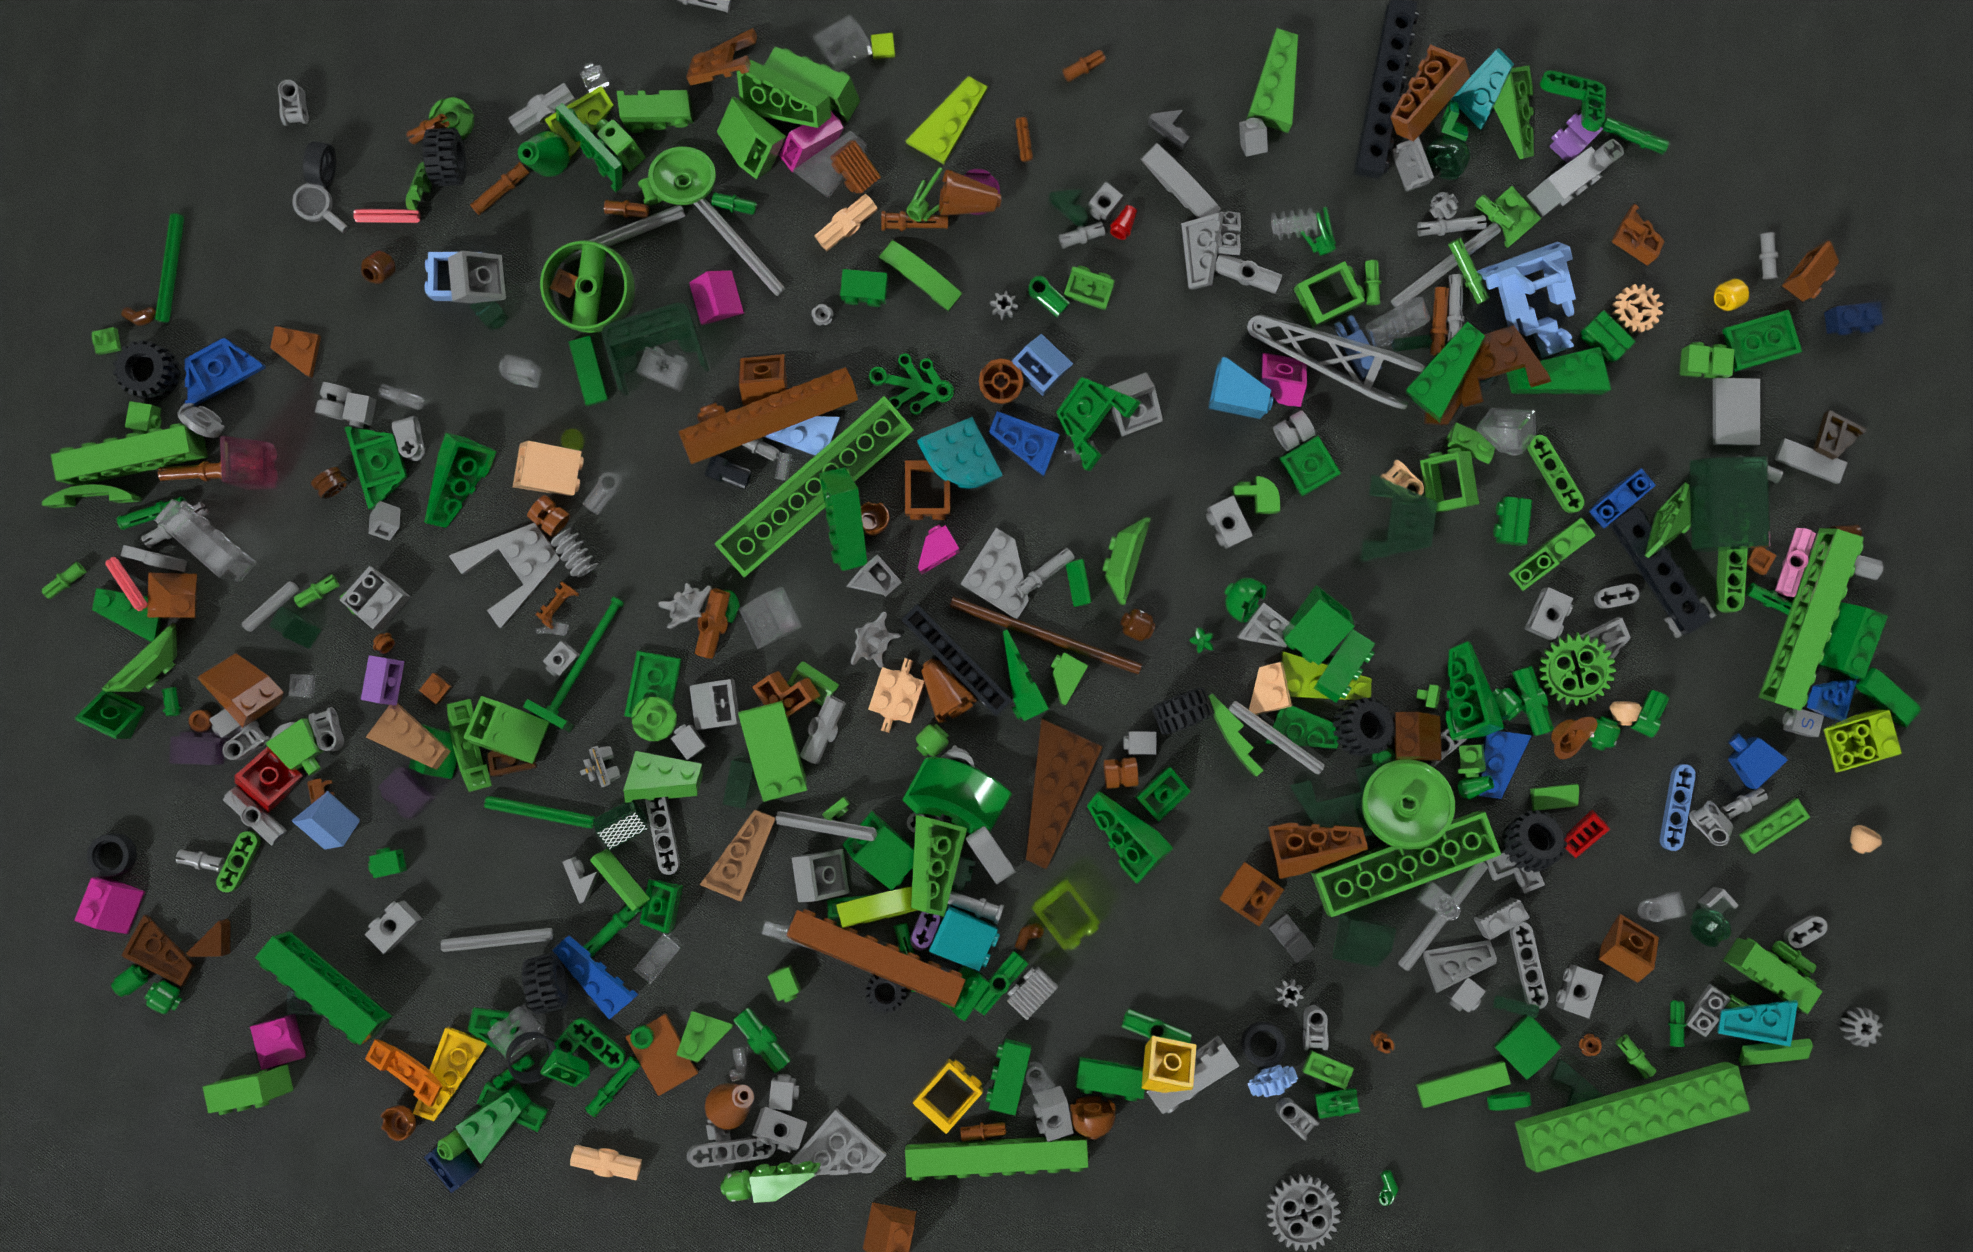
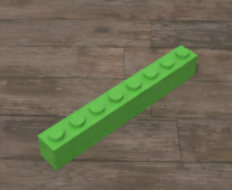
(995, 1157)

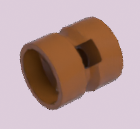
(554, 521)
(1121, 772)

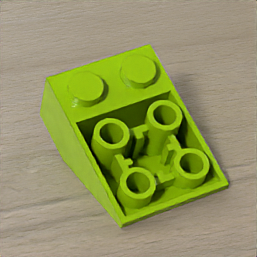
(1862, 739)

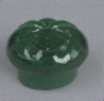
(1710, 927)

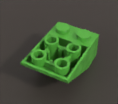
(750, 138)
(506, 730)

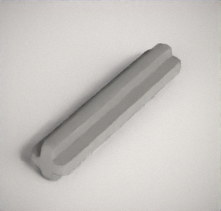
(270, 606)

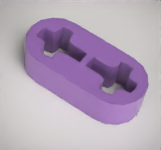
(930, 931)

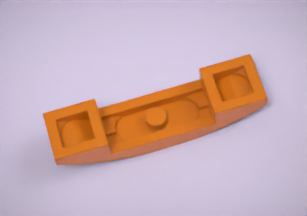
(406, 1069)

